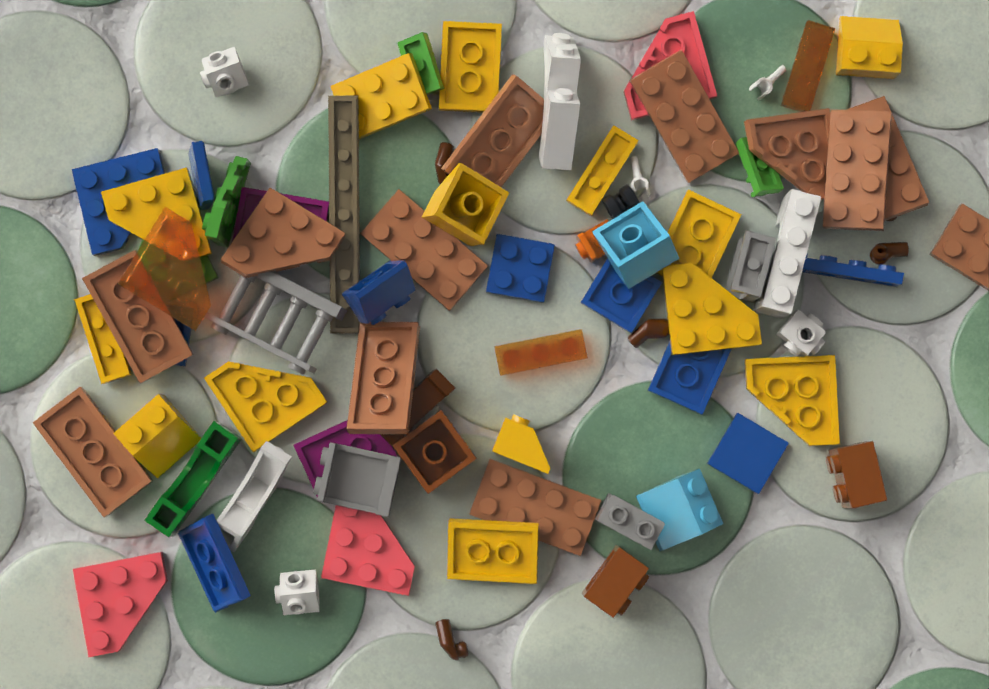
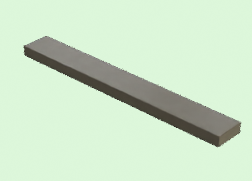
(344, 203)

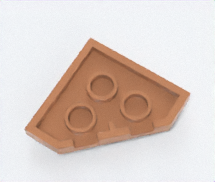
(793, 146)
(281, 238)

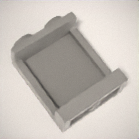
(750, 266)
(357, 479)
(630, 521)

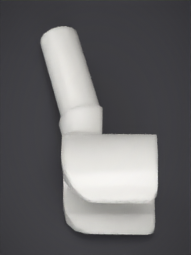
(765, 84)
(639, 182)

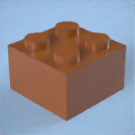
(434, 451)
(856, 475)
(616, 582)

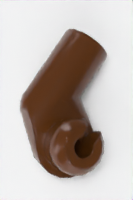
(444, 152)
(885, 251)
(649, 330)
(447, 642)

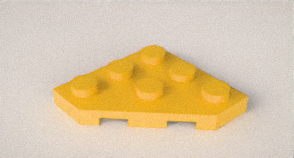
(141, 203)
(704, 313)
(798, 393)
(264, 400)

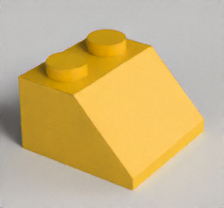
(869, 47)
(466, 205)
(157, 435)
(521, 444)

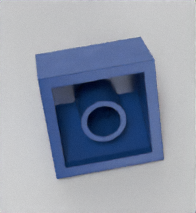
(380, 291)

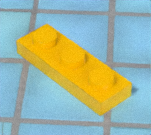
(602, 170)
(107, 354)

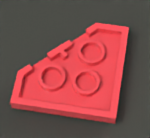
(675, 34)
(366, 553)
(116, 598)

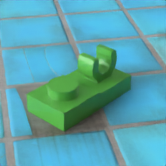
(422, 51)
(760, 175)

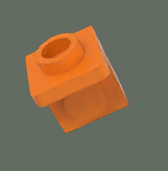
(588, 245)

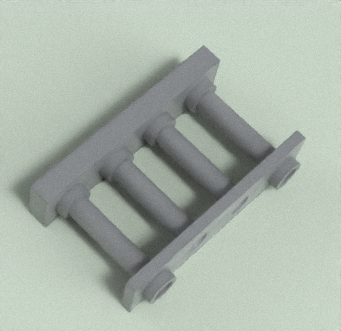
(299, 297)

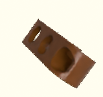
(425, 398)

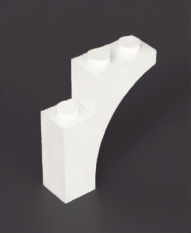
(560, 102)

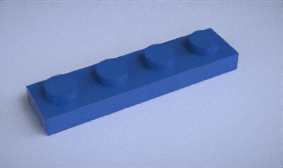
(855, 271)

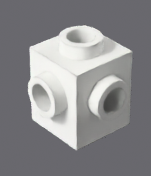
(223, 72)
(791, 334)
(298, 592)

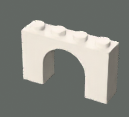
(796, 225)

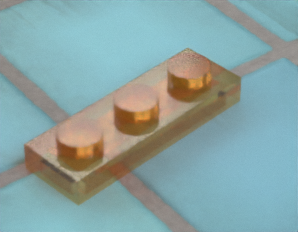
(807, 66)
(540, 352)

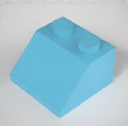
(636, 244)
(684, 508)

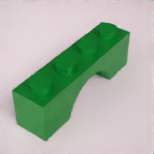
(193, 481)

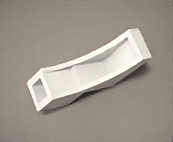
(253, 494)

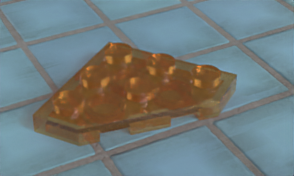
(170, 271)

